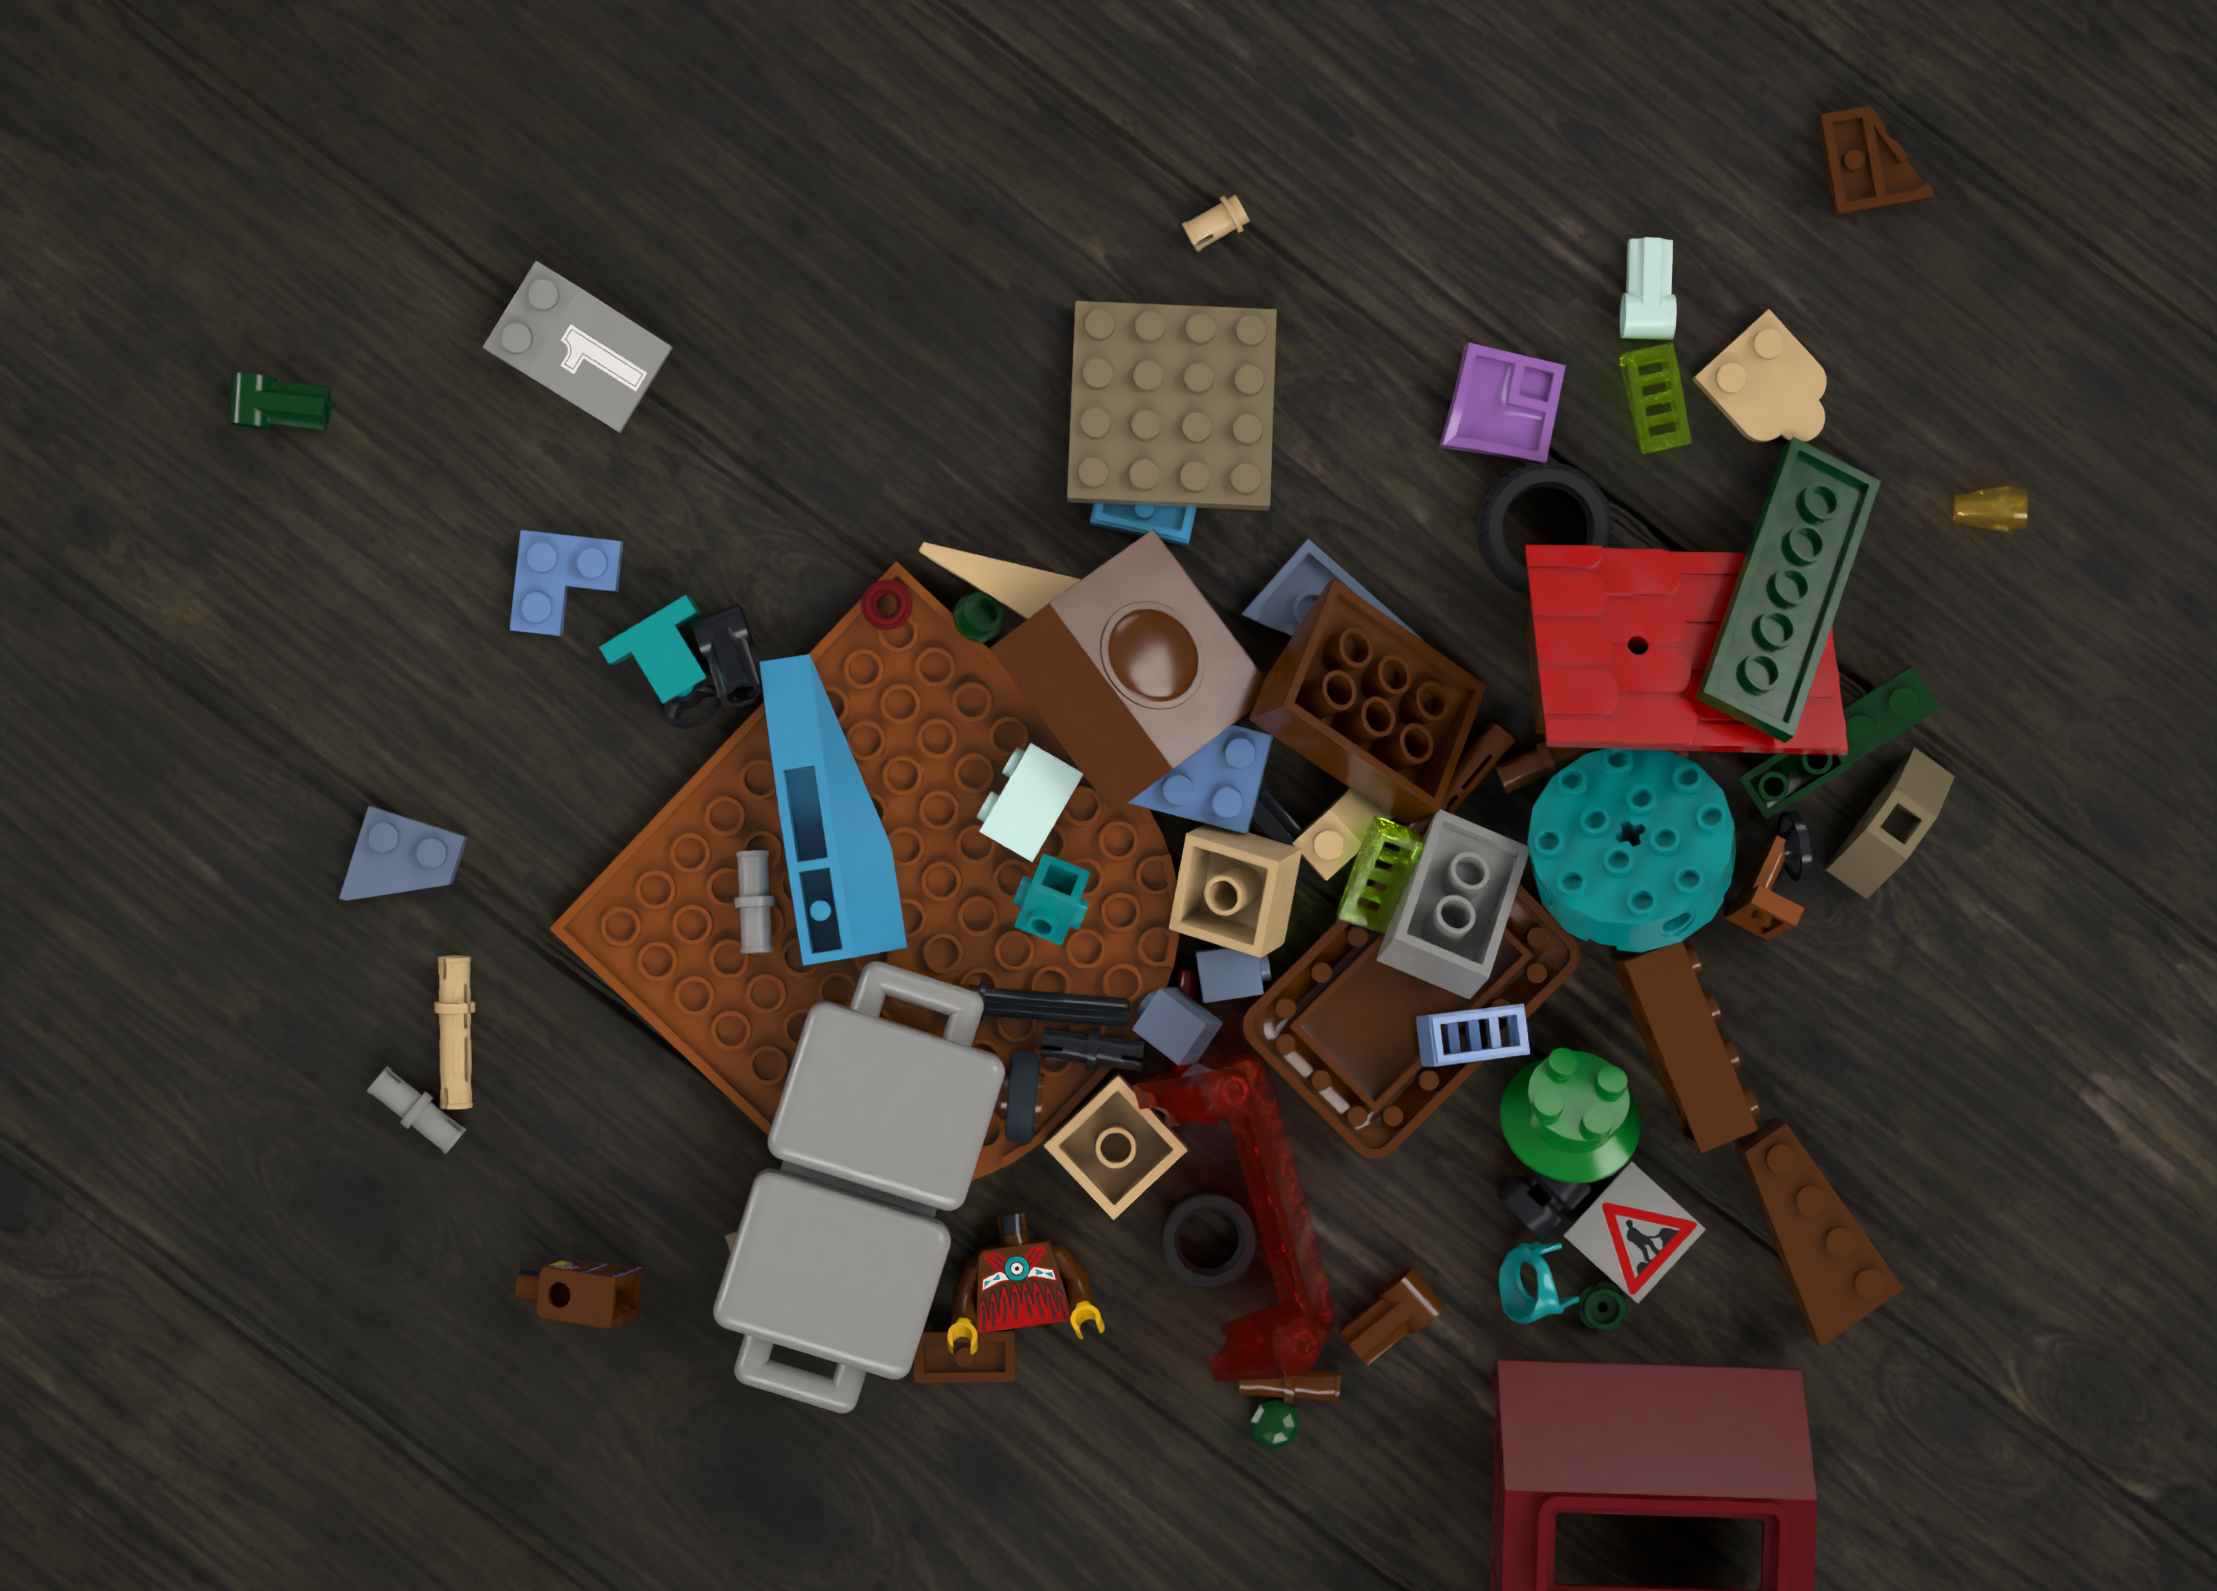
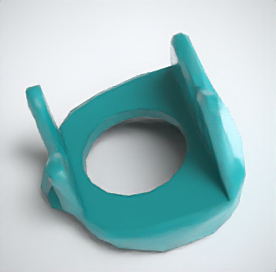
(1514, 1298)

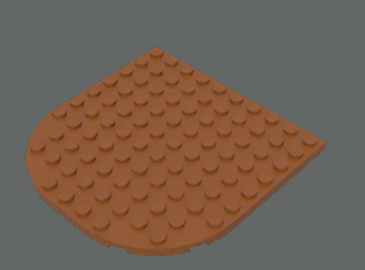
(931, 739)

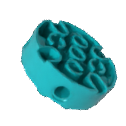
(1632, 848)

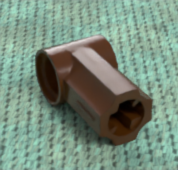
(1402, 1308)

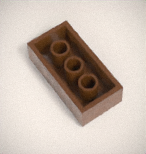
(1686, 1045)

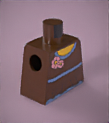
(583, 1292)

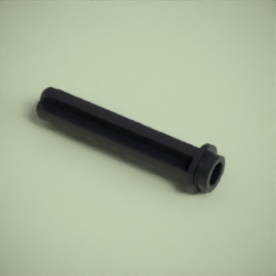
(1053, 1006)

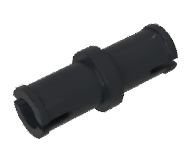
(1093, 1049)

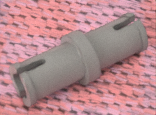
(754, 902)
(416, 1110)

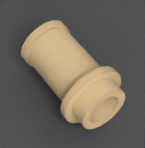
(1216, 222)

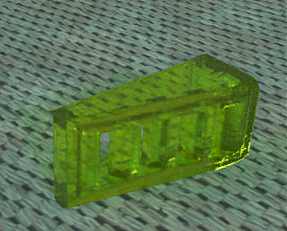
(1666, 355)
(1396, 881)

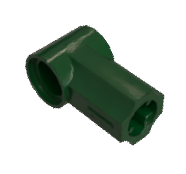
(265, 403)

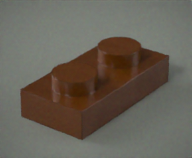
(990, 1363)

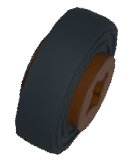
(1022, 1097)

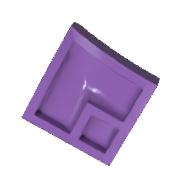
(1503, 405)

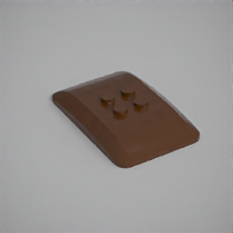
(1348, 1024)

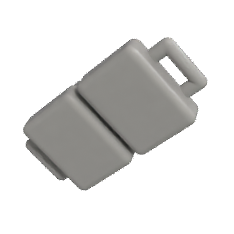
(844, 1237)

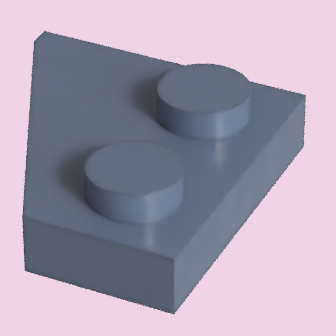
(400, 856)

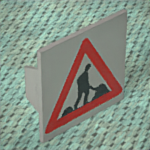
(1634, 1232)

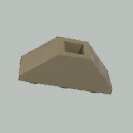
(1892, 824)

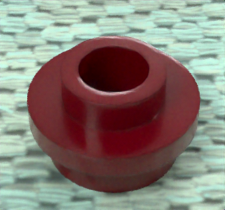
(886, 588)

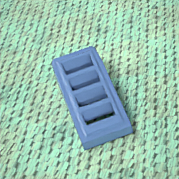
(1431, 1039)

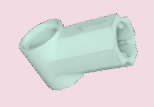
(1648, 306)

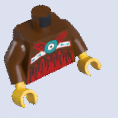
(1019, 1285)

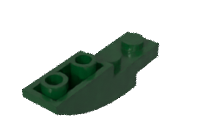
(1870, 723)

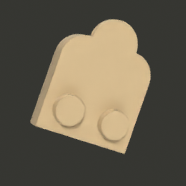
(1767, 383)

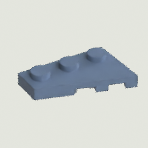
(1298, 585)

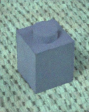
(1230, 974)
(1176, 1025)

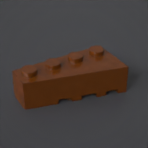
(1820, 1245)

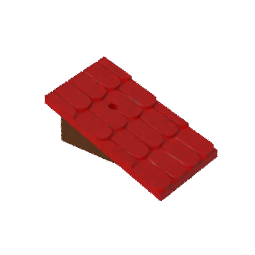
(1624, 647)

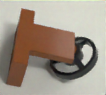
(1757, 906)

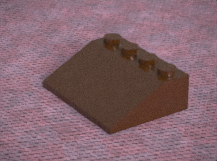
(1370, 704)

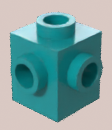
(1052, 899)

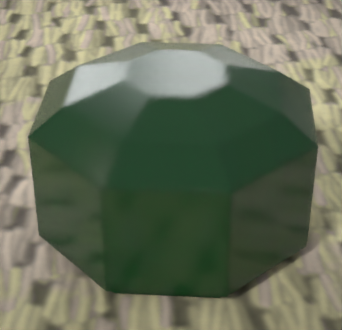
(1275, 1422)

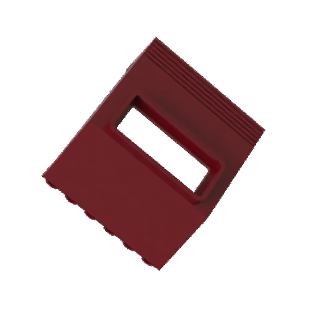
(1652, 1447)

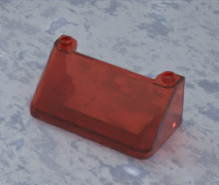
(1294, 1331)

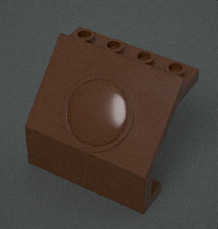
(1131, 670)

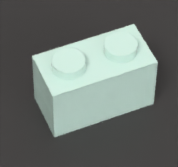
(1029, 802)

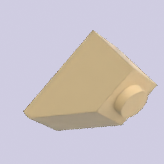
(1337, 833)

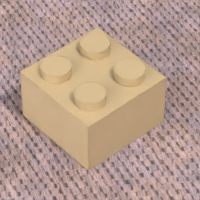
(1235, 889)
(1115, 1146)

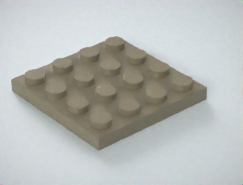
(1172, 405)

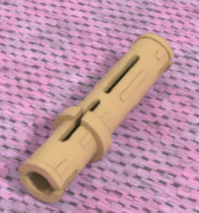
(455, 1031)

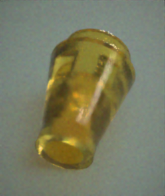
(1993, 509)

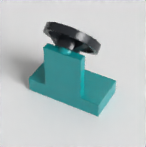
(667, 662)

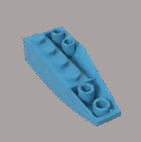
(830, 828)

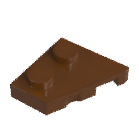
(1865, 164)

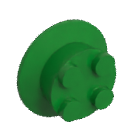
(1571, 1117)

